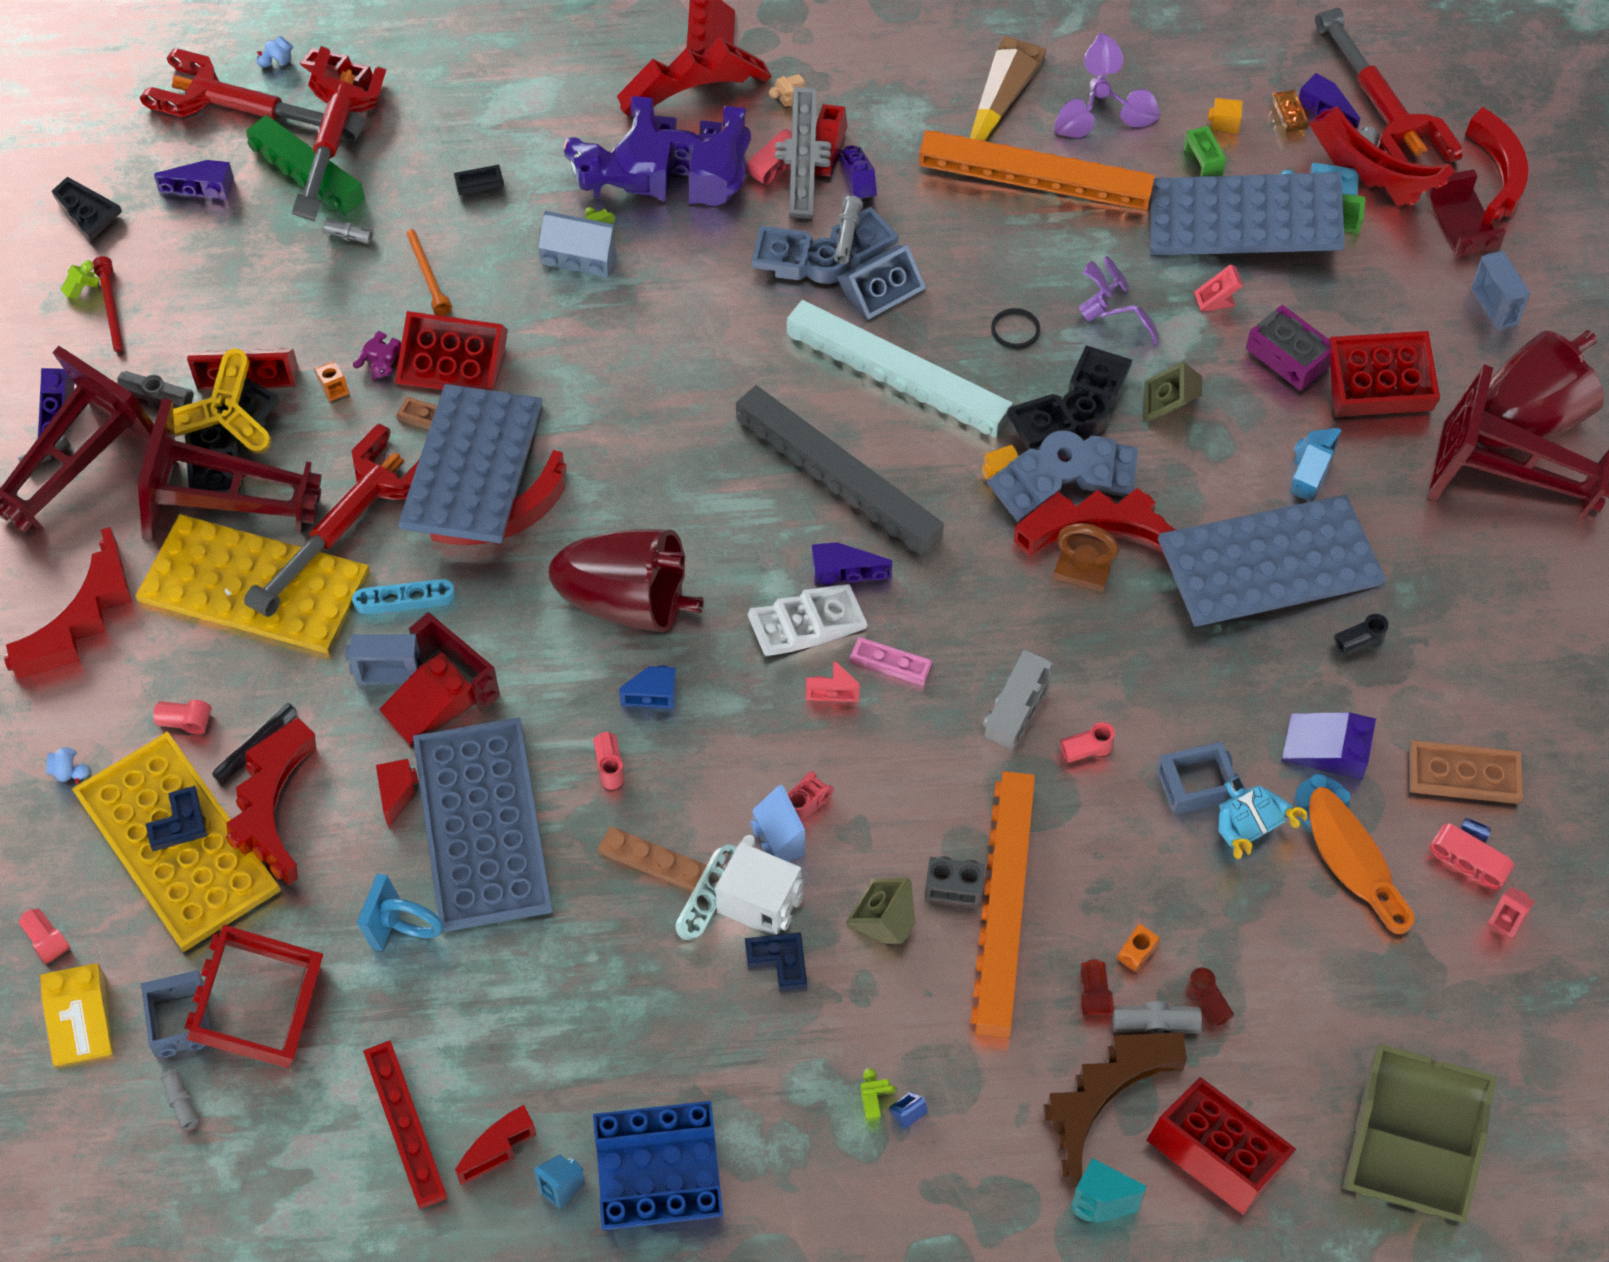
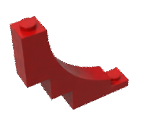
(718, 64)
(55, 643)

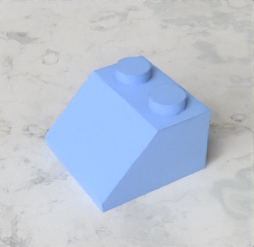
(779, 826)

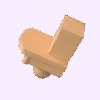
(784, 88)

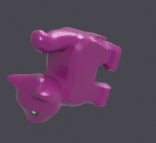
(379, 354)

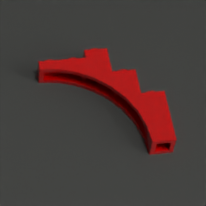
(1375, 167)
(1130, 517)
(257, 797)

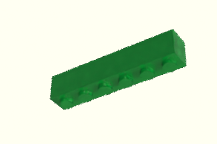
(296, 160)

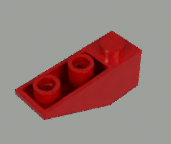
(831, 128)

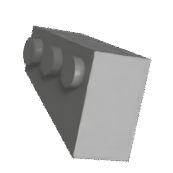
(1018, 700)

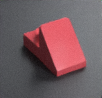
(1219, 290)
(839, 688)

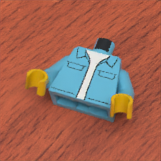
(1252, 814)

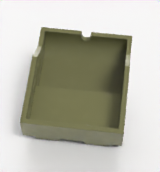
(1420, 1133)

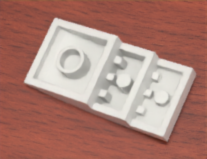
(807, 620)

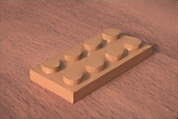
(1465, 772)

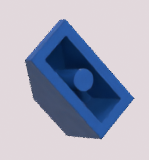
(650, 688)

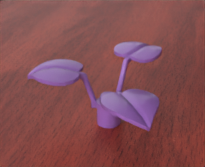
(1102, 58)
(1097, 304)

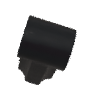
(1361, 635)

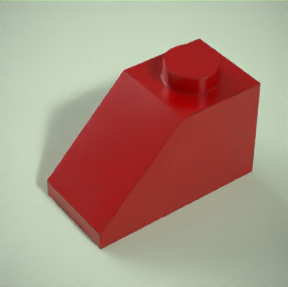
(396, 787)

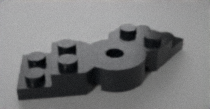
(254, 401)
(1086, 406)

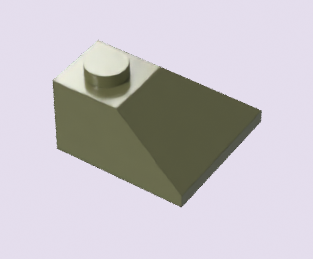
(1171, 390)
(885, 910)

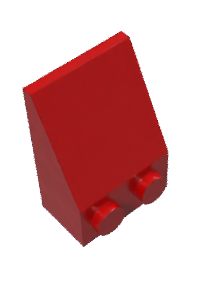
(428, 699)

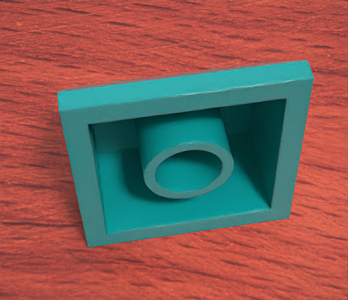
(1106, 1194)

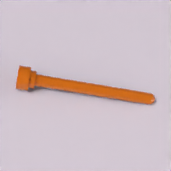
(440, 303)

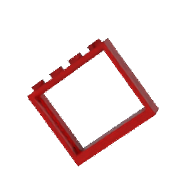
(269, 948)

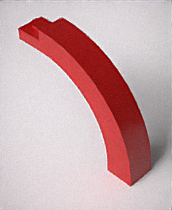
(1509, 156)
(528, 506)

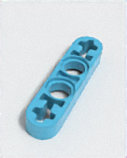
(403, 592)

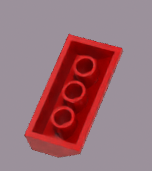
(707, 23)
(266, 367)

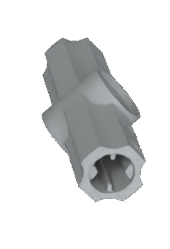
(153, 389)
(1156, 1018)

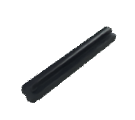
(238, 757)

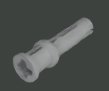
(849, 221)

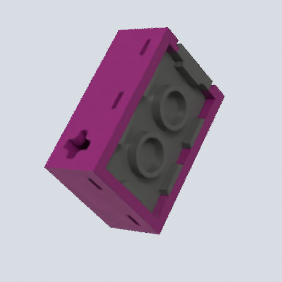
(1290, 347)

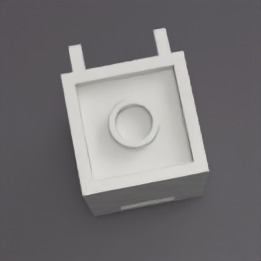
(759, 889)

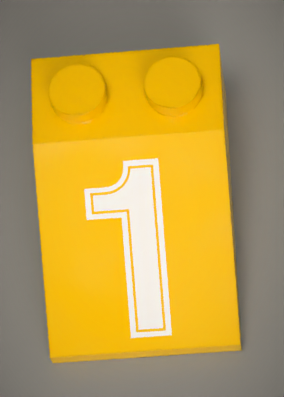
(76, 1014)

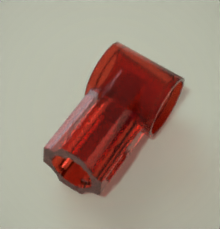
(1096, 997)
(1209, 999)

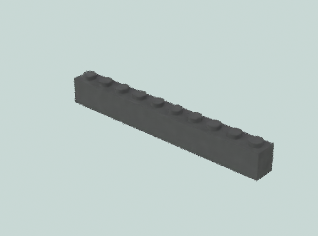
(839, 470)

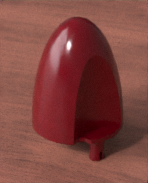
(1545, 387)
(626, 577)

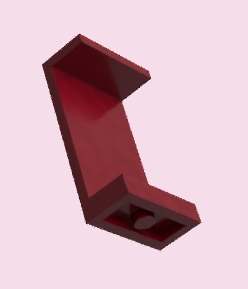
(1462, 214)
(434, 635)

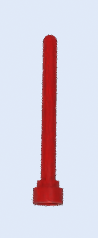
(103, 268)

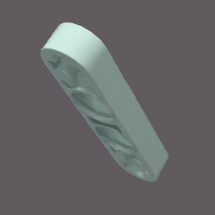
(706, 890)

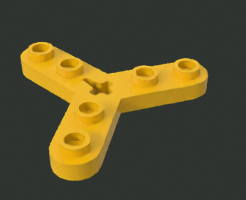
(235, 419)

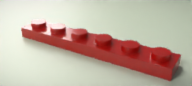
(405, 1125)

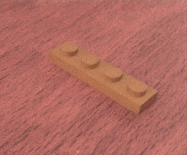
(651, 858)

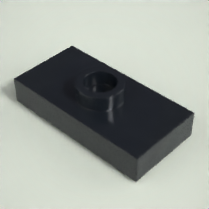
(478, 179)

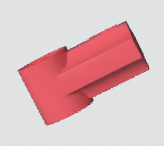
(190, 717)
(1087, 744)
(609, 760)
(46, 940)

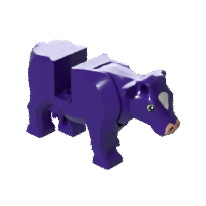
(658, 149)

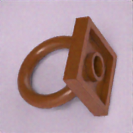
(1083, 559)

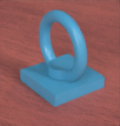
(382, 914)

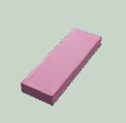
(891, 661)

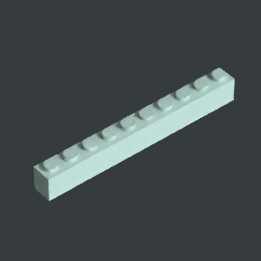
(899, 368)

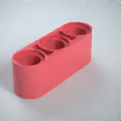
(764, 165)
(1471, 856)

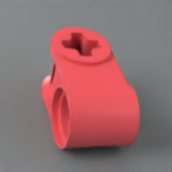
(810, 794)

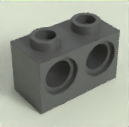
(954, 888)

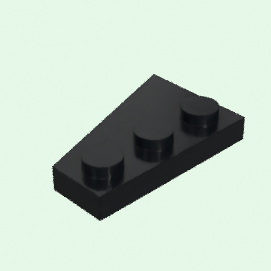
(85, 207)

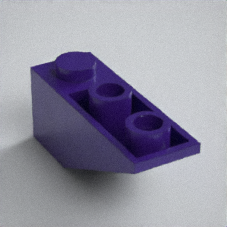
(1322, 94)
(858, 172)
(201, 178)
(54, 391)
(844, 563)

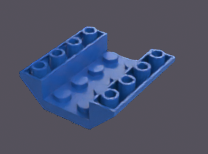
(657, 1165)

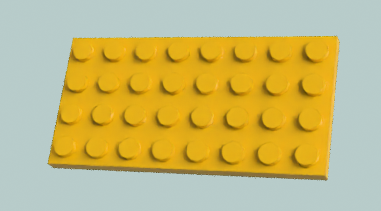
(207, 558)
(188, 884)

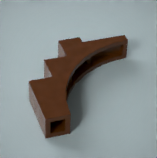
(1129, 1061)

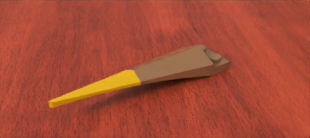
(1010, 72)

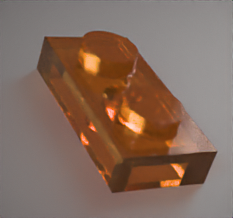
(1290, 111)

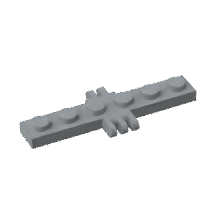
(803, 153)

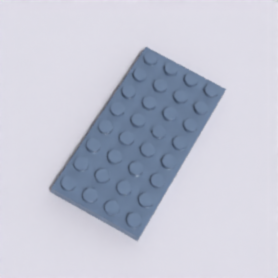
(1247, 214)
(471, 464)
(1271, 560)
(481, 825)

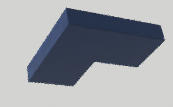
(184, 825)
(784, 952)

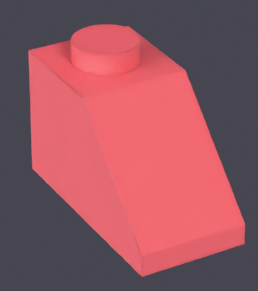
(1511, 911)

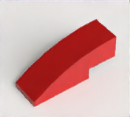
(337, 64)
(496, 1145)

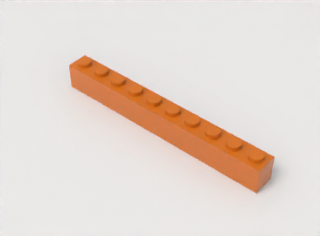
(1036, 170)
(1004, 906)

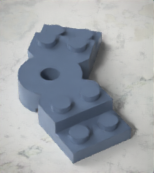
(796, 255)
(1040, 473)

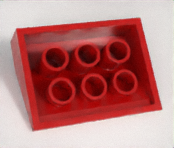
(450, 352)
(1383, 374)
(1220, 1144)

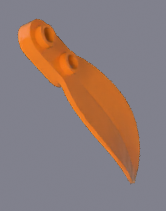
(1356, 858)

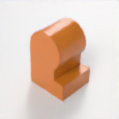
(331, 381)
(1138, 948)

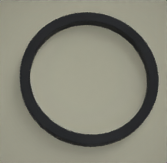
(1015, 345)

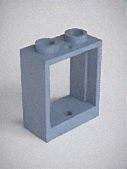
(1500, 290)
(383, 658)
(1178, 799)
(165, 990)

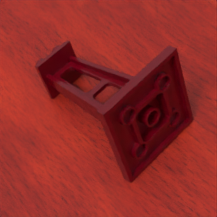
(91, 388)
(1459, 448)
(159, 465)

